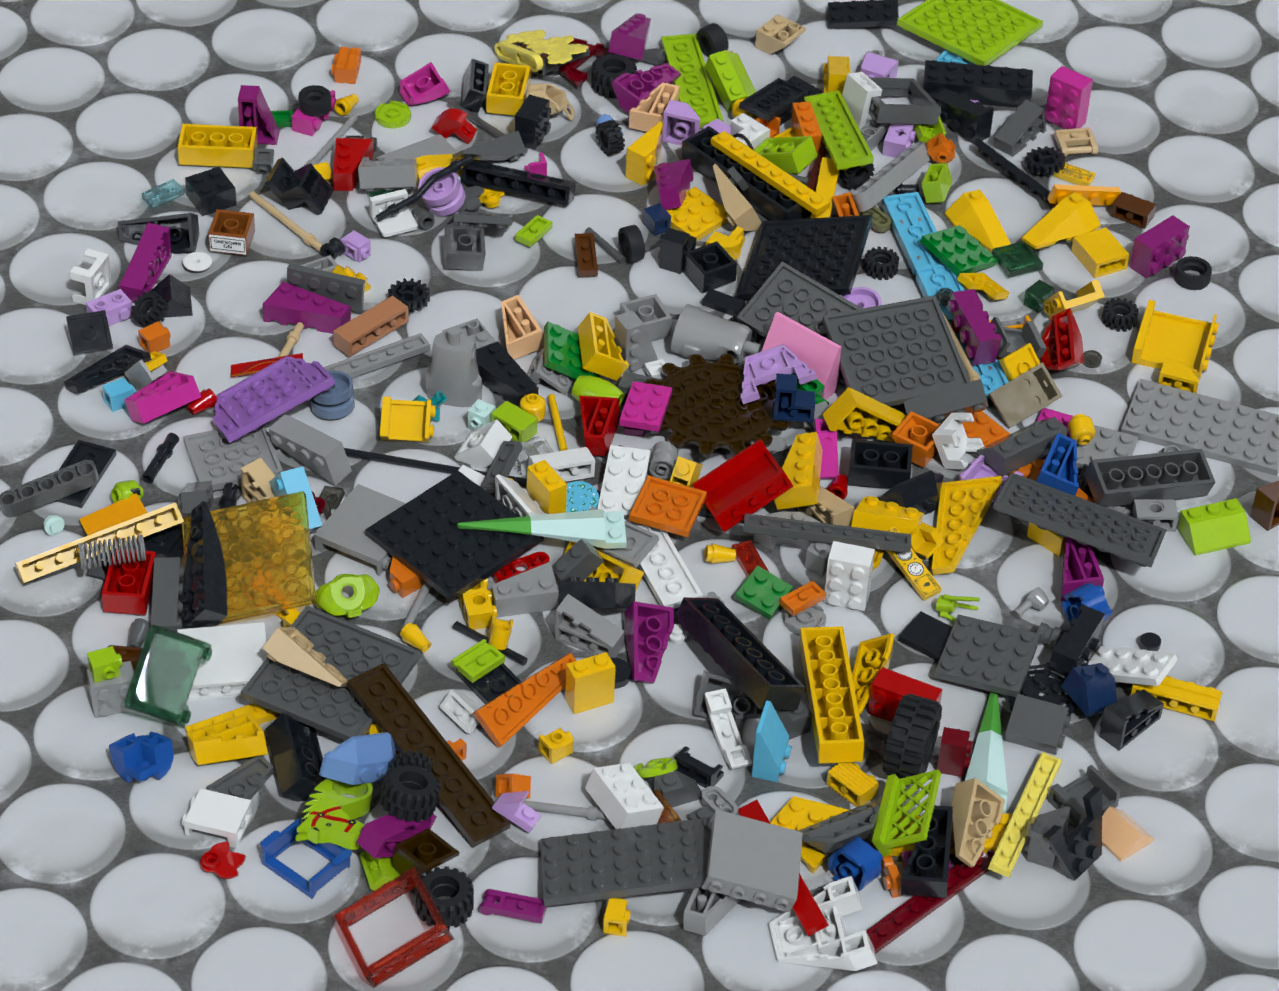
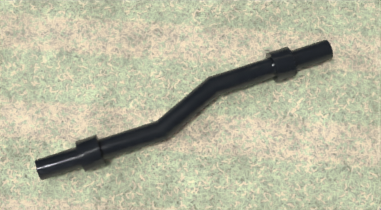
(454, 166)

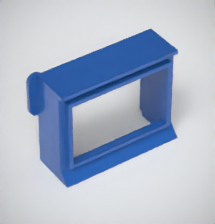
(278, 842)

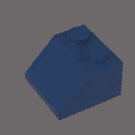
(1091, 688)

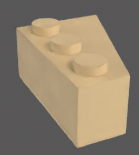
(829, 509)

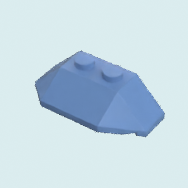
(360, 759)

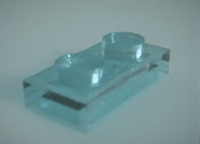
(163, 193)

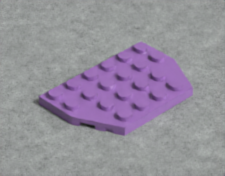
(268, 395)

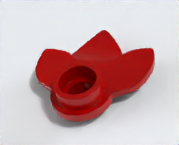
(222, 861)

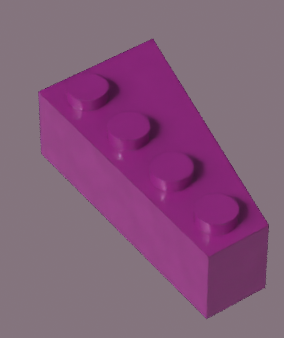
(147, 262)

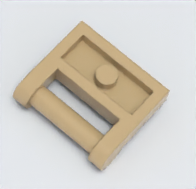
(1076, 137)

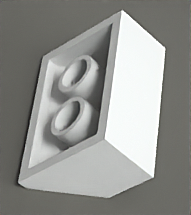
(515, 497)

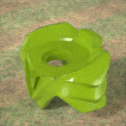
(364, 596)

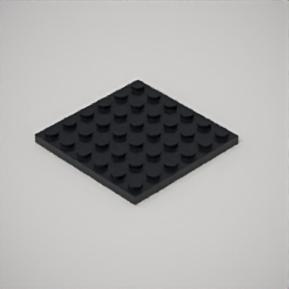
(817, 247)
(449, 558)

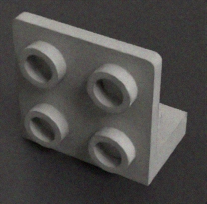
(556, 379)

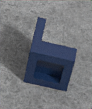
(656, 219)

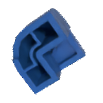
(142, 756)

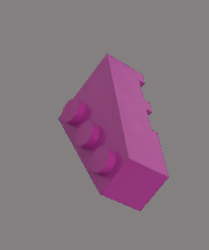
(256, 113)
(673, 181)
(383, 833)

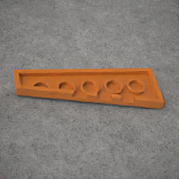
(518, 705)

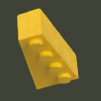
(862, 415)
(803, 471)

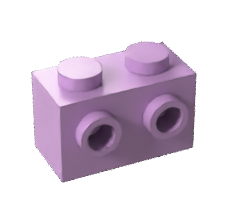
(116, 306)

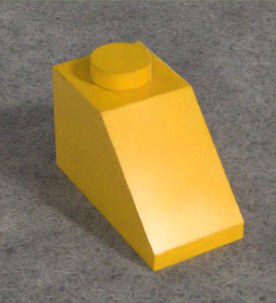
(1178, 376)

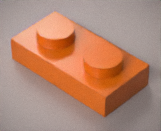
(802, 598)

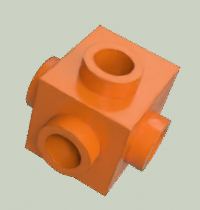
(941, 149)

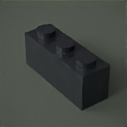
(475, 85)

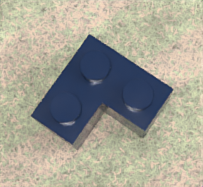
(791, 403)

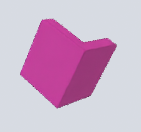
(538, 167)

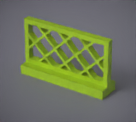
(892, 810)

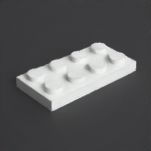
(623, 478)
(1135, 665)

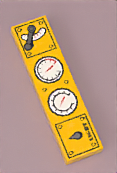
(915, 572)

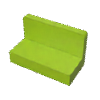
(378, 870)

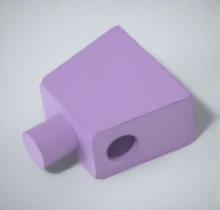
(879, 66)

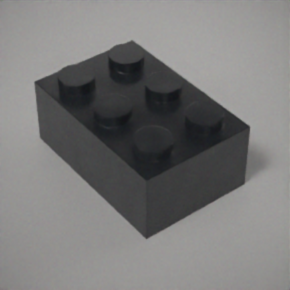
(879, 463)

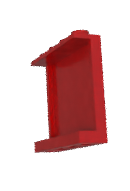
(743, 485)

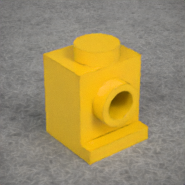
(556, 745)
(616, 917)

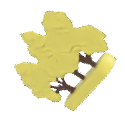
(557, 47)

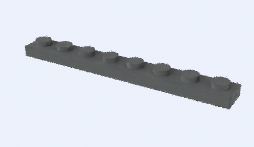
(827, 533)

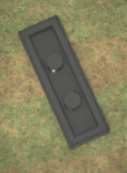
(502, 464)

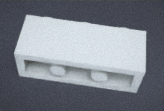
(569, 464)

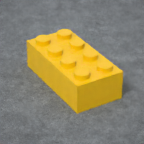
(217, 145)

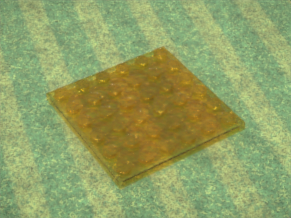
(264, 555)

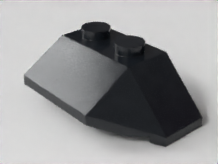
(917, 492)

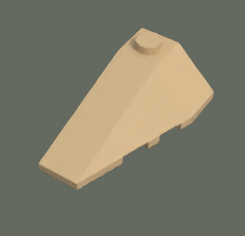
(735, 204)

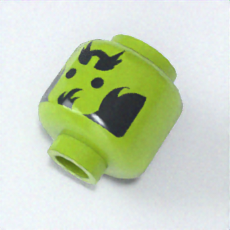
(125, 489)

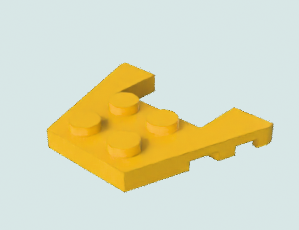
(803, 813)

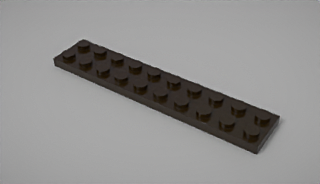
(411, 730)

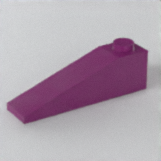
(638, 86)
(647, 638)

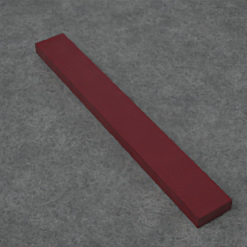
(921, 906)

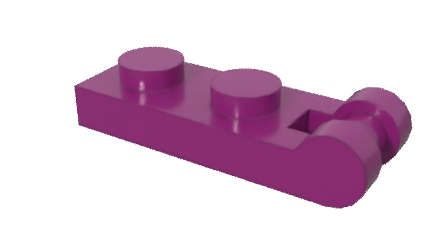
(513, 906)

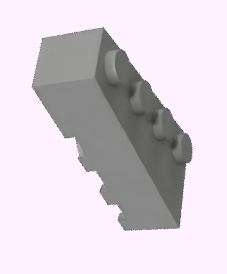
(312, 448)

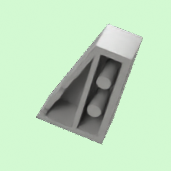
(388, 174)
(634, 341)
(526, 592)
(586, 629)
(706, 910)

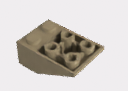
(1025, 395)

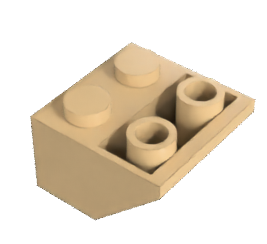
(777, 34)

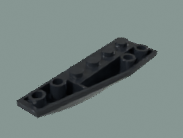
(205, 573)

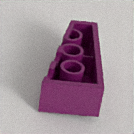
(631, 37)
(297, 305)
(974, 327)

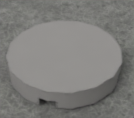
(810, 617)

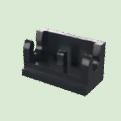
(693, 768)

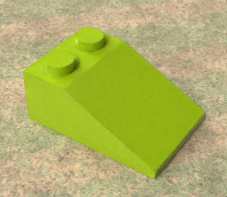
(788, 153)

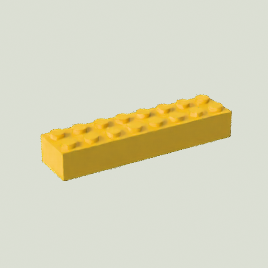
(831, 695)

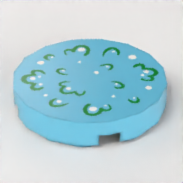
(581, 496)

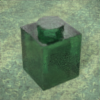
(1037, 294)

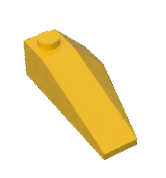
(1067, 219)

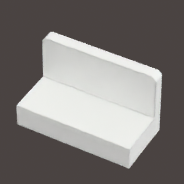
(460, 710)

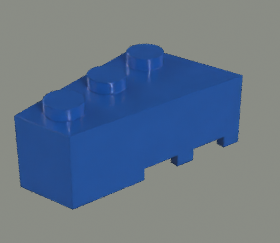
(1060, 465)

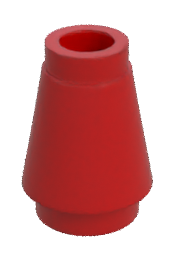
(203, 403)
(839, 486)

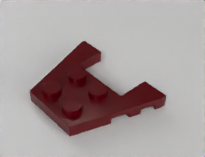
(570, 70)

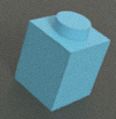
(116, 392)

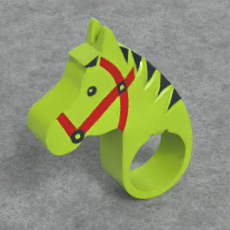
(331, 817)

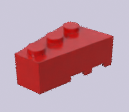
(347, 158)
(600, 422)

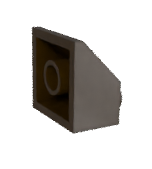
(423, 852)

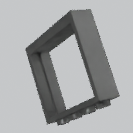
(924, 112)

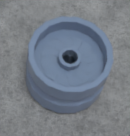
(337, 400)

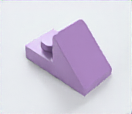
(512, 807)

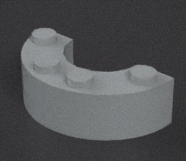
(816, 552)

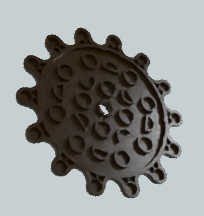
(728, 421)

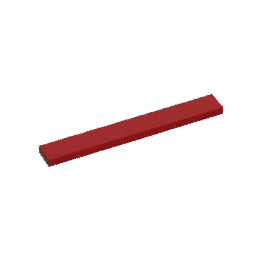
(805, 905)

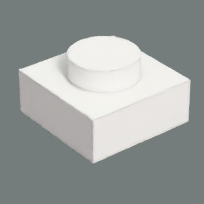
(654, 369)

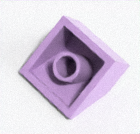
(679, 122)

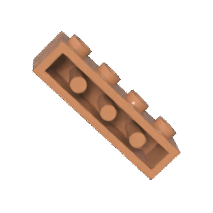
(370, 326)

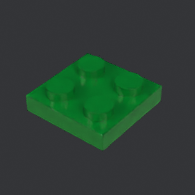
(763, 592)

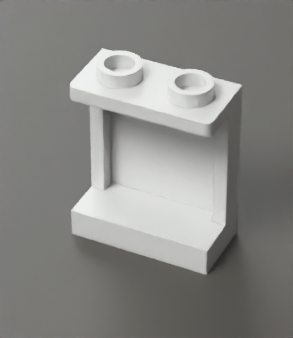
(858, 95)
(218, 815)

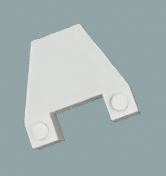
(830, 945)

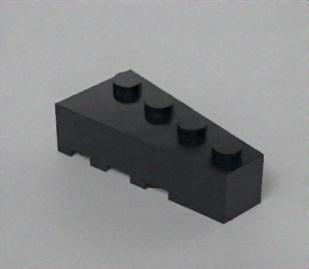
(964, 116)
(503, 374)
(929, 863)

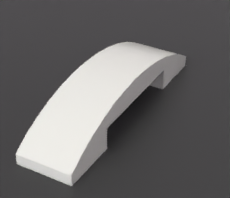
(725, 729)

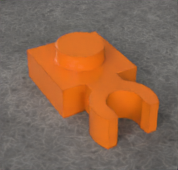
(892, 878)

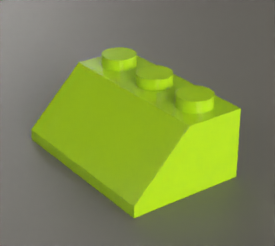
(729, 77)
(1214, 526)

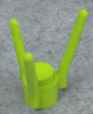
(947, 604)

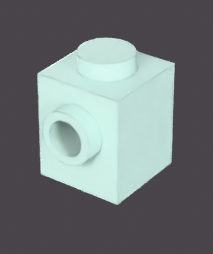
(479, 414)

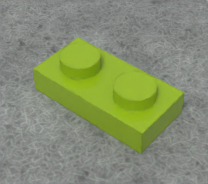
(533, 231)

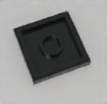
(89, 332)

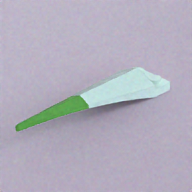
(593, 526)
(988, 754)

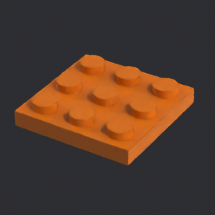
(667, 506)

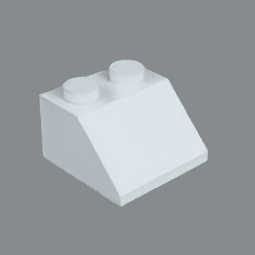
(483, 444)

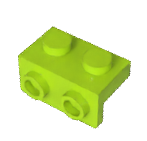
(928, 131)

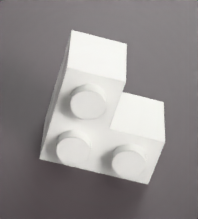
(750, 128)

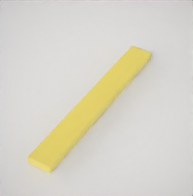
(1025, 814)

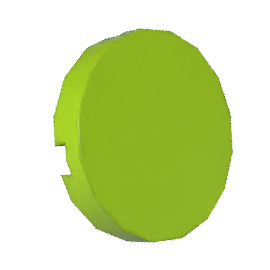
(393, 115)
(656, 767)

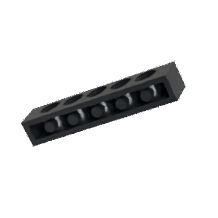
(518, 182)

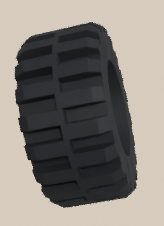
(912, 736)

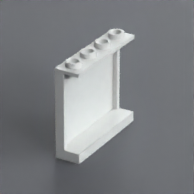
(233, 662)

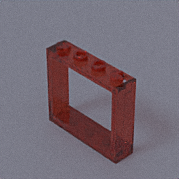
(409, 952)

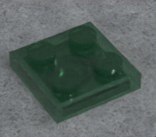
(1017, 259)

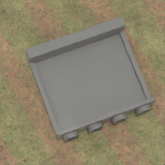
(347, 526)
(753, 860)

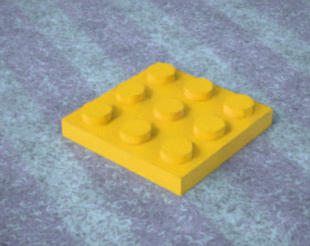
(698, 214)

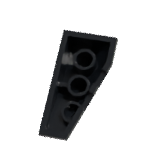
(183, 230)

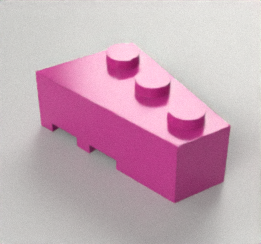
(162, 396)

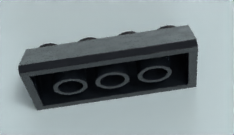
(295, 757)

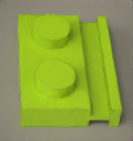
(478, 660)

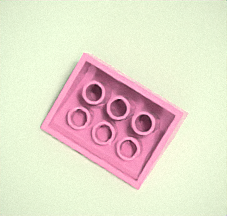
(812, 348)

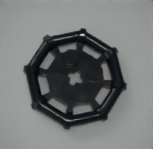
(1044, 684)

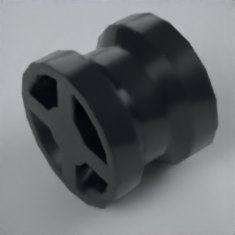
(333, 248)

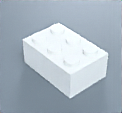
(849, 575)
(623, 796)

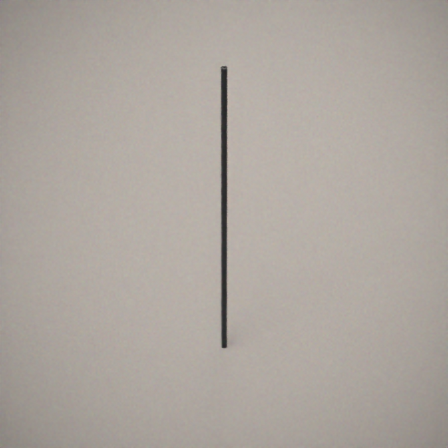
(445, 468)

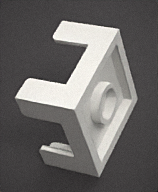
(96, 279)
(953, 442)

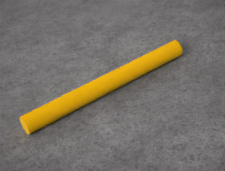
(557, 422)

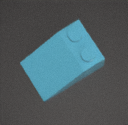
(770, 746)

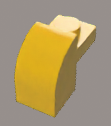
(731, 243)

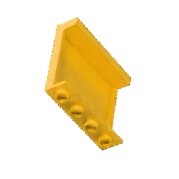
(1174, 338)

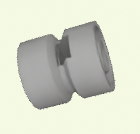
(663, 460)

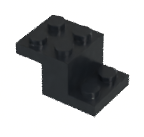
(299, 186)

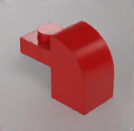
(454, 121)

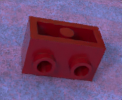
(954, 751)

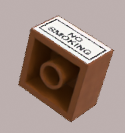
(231, 232)

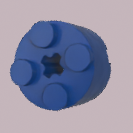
(1087, 595)
(856, 860)

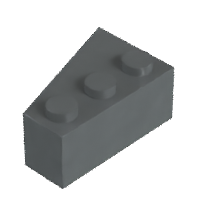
(1020, 128)

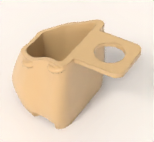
(556, 96)

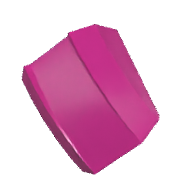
(423, 86)

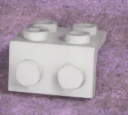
(396, 224)

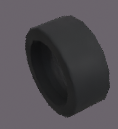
(631, 243)
(1194, 264)

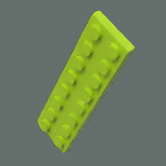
(695, 84)
(840, 131)

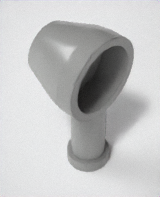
(1037, 599)

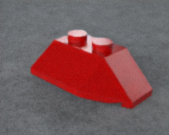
(1062, 342)

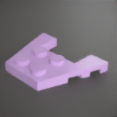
(763, 366)

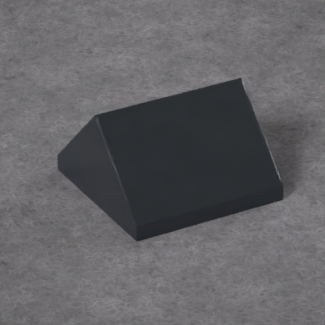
(177, 296)

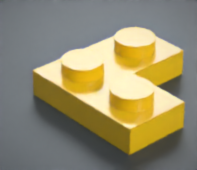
(982, 282)

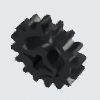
(1045, 160)
(411, 293)

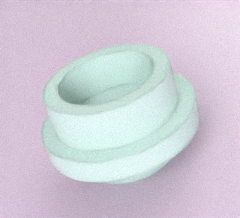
(53, 525)

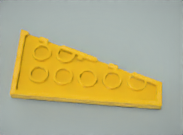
(959, 516)

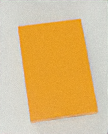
(113, 514)

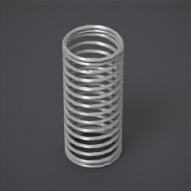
(139, 545)

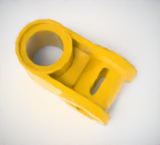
(499, 632)

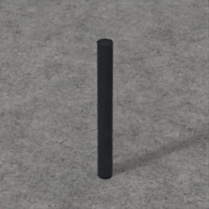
(479, 637)

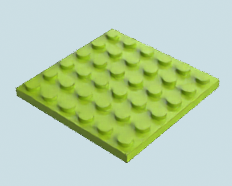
(971, 28)

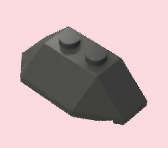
(838, 830)

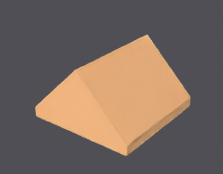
(1122, 834)

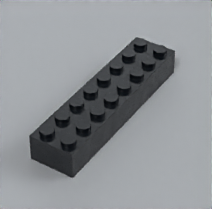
(759, 194)
(740, 653)

